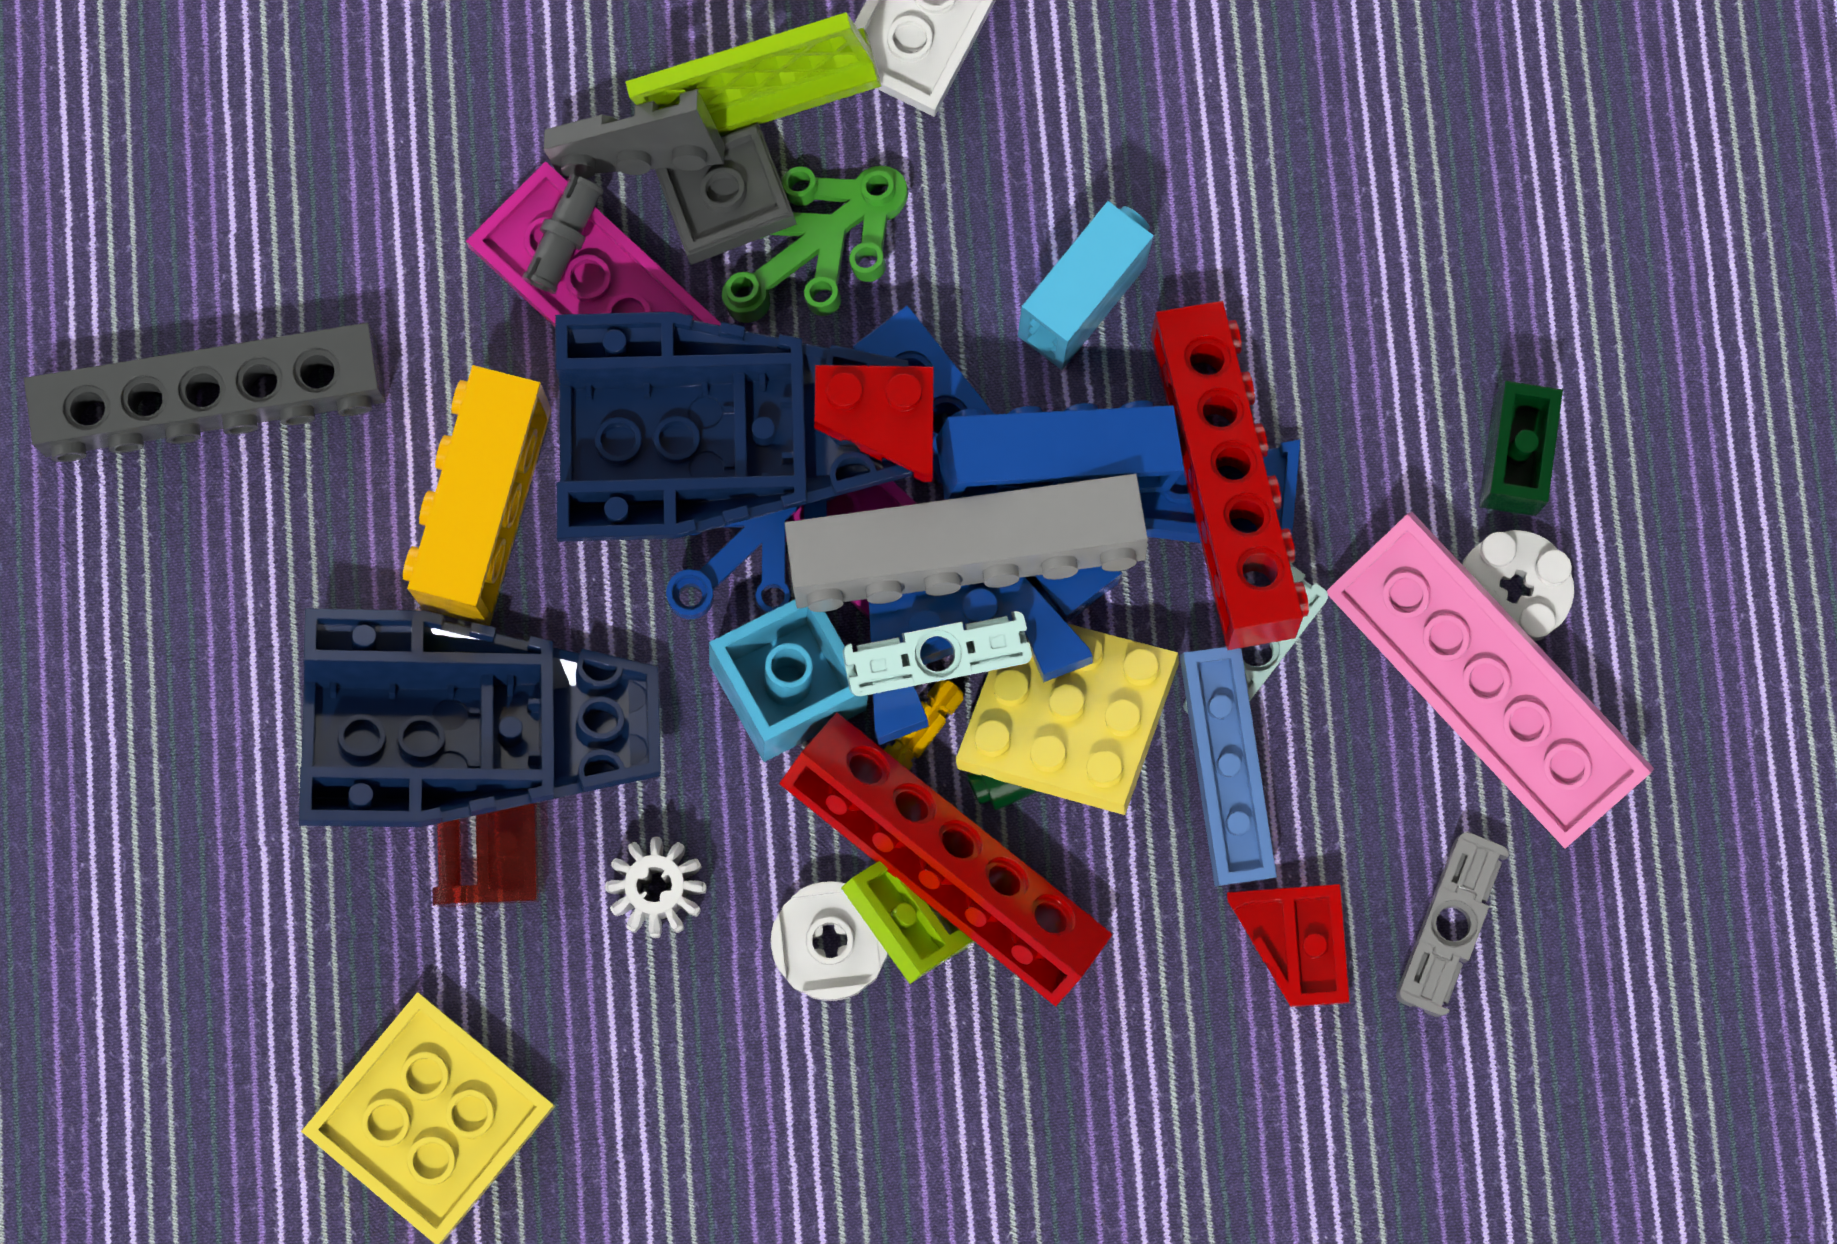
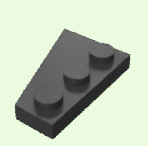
(651, 139)

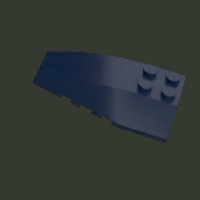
(693, 426)
(460, 722)

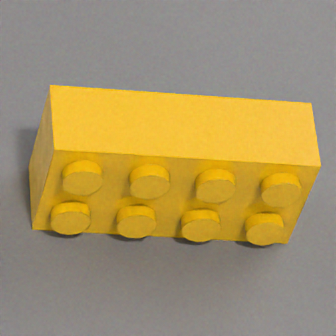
(478, 495)

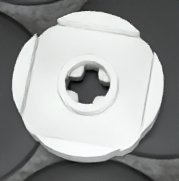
(1544, 570)
(807, 967)

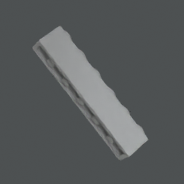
(966, 542)

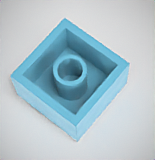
(784, 677)

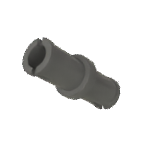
(562, 233)

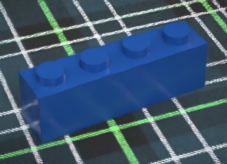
(1058, 447)

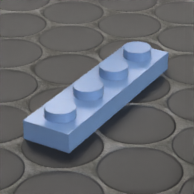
(1227, 766)

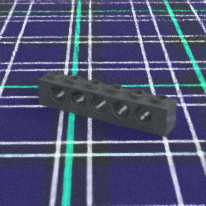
(60, 398)

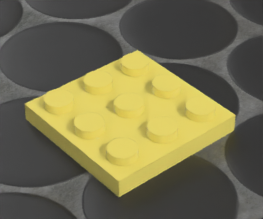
(1076, 732)
(428, 1119)

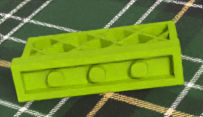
(770, 75)

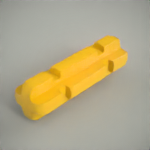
(943, 699)

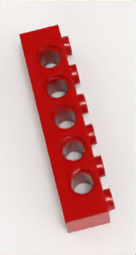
(1245, 611)
(946, 859)

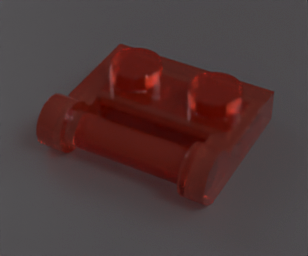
(504, 860)

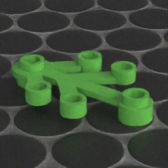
(823, 237)

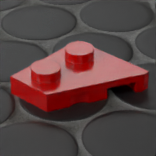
(880, 411)
(1299, 940)

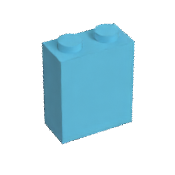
(1086, 284)

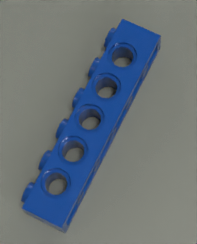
(909, 340)

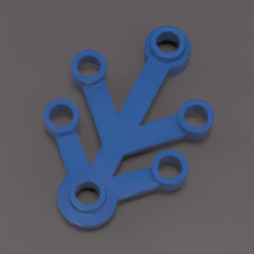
(758, 531)

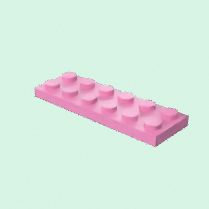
(1489, 680)

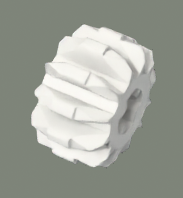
(641, 873)

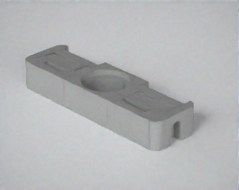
(1462, 886)

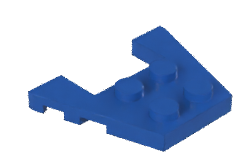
(1051, 640)

